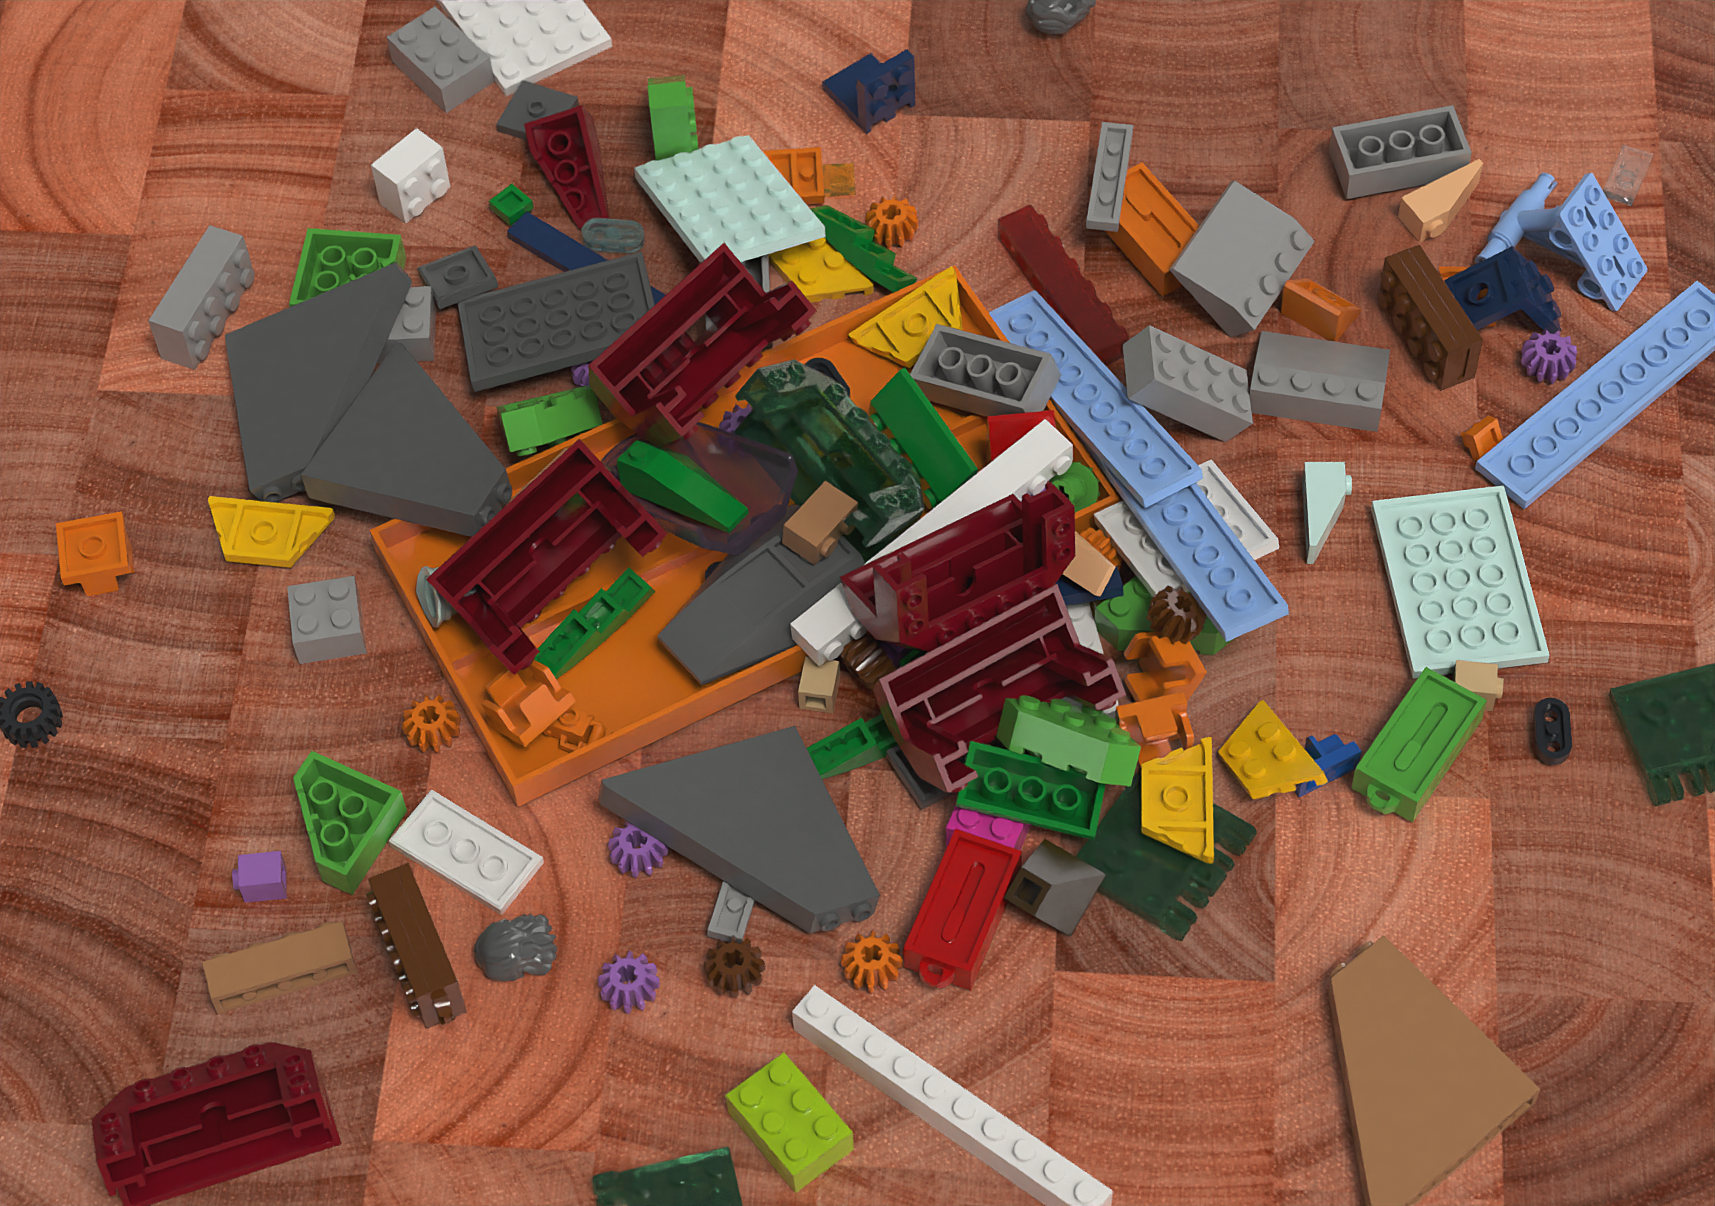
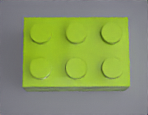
(789, 1122)

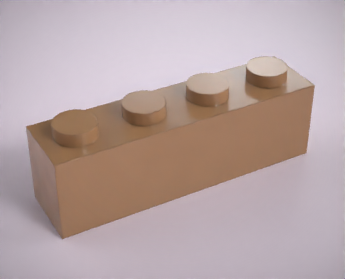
(279, 967)

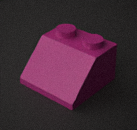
(988, 826)

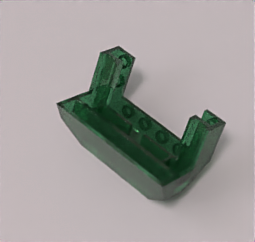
(836, 444)

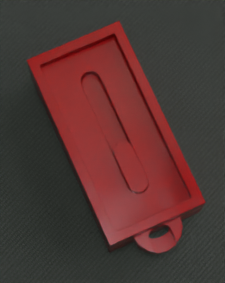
(961, 911)

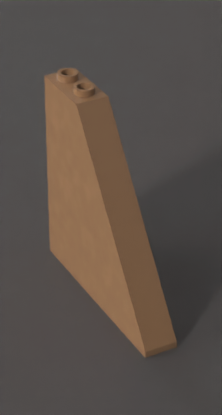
(1415, 1077)

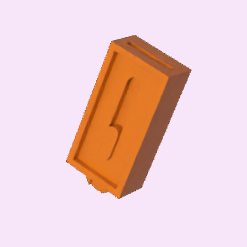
(1152, 228)

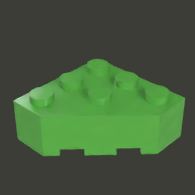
(672, 116)
(340, 257)
(548, 419)
(1125, 616)
(1070, 736)
(345, 818)

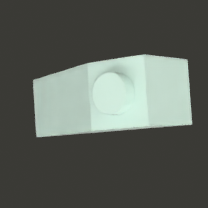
(1323, 501)

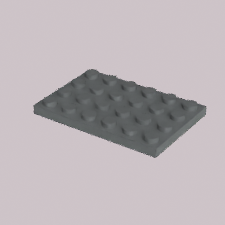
(552, 320)

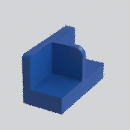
(1333, 759)

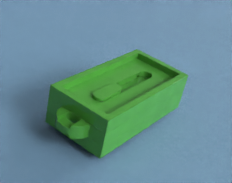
(1418, 745)

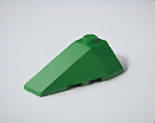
(678, 485)

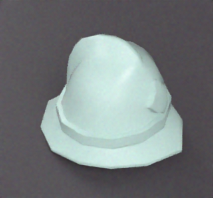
(431, 601)

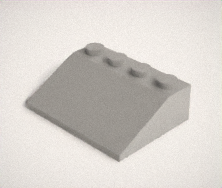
(1241, 258)
(1319, 381)

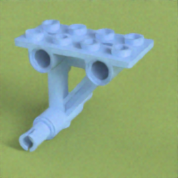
(1578, 230)

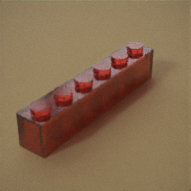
(1060, 283)

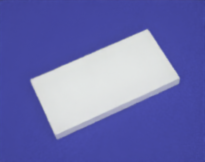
(466, 852)

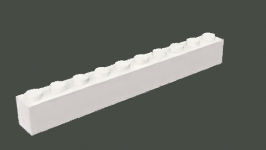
(1017, 471)
(945, 1104)

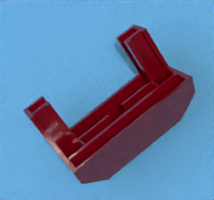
(686, 371)
(539, 549)
(965, 571)
(962, 686)
(213, 1123)

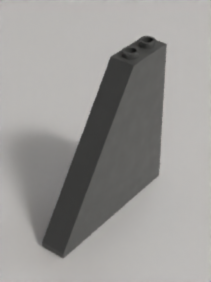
(304, 371)
(408, 455)
(756, 822)

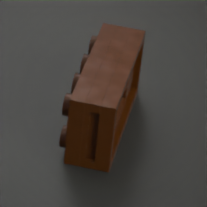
(1429, 318)
(415, 947)

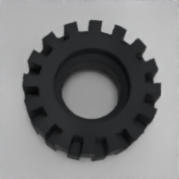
(36, 729)

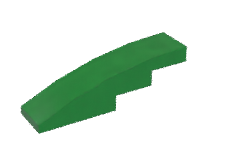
(856, 245)
(594, 624)
(852, 747)

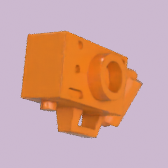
(576, 727)

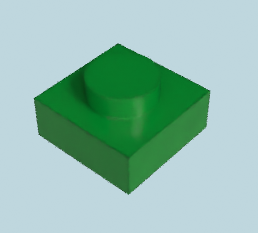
(511, 204)

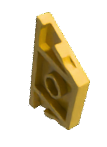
(820, 271)
(906, 325)
(267, 530)
(1268, 756)
(1180, 800)

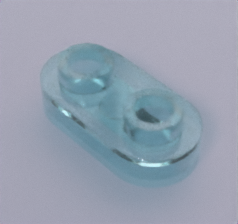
(616, 235)

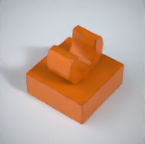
(1482, 437)

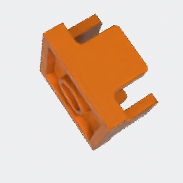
(94, 552)
(1165, 667)
(528, 707)
(1155, 724)

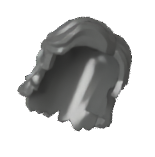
(1057, 15)
(516, 947)

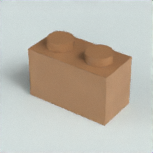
(819, 523)

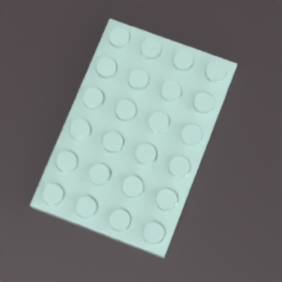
(730, 198)
(1459, 580)

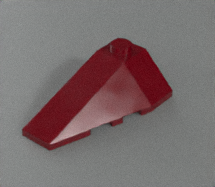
(572, 161)

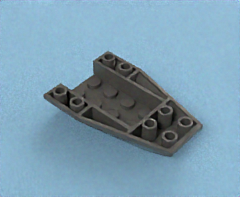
(749, 603)

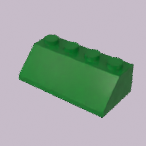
(921, 437)
(1031, 791)

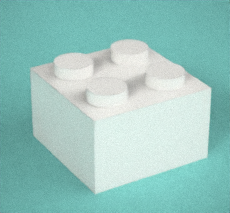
(411, 175)

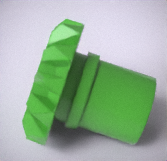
(1078, 485)

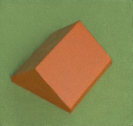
(1318, 308)

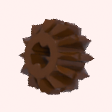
(1176, 615)
(866, 661)
(734, 966)

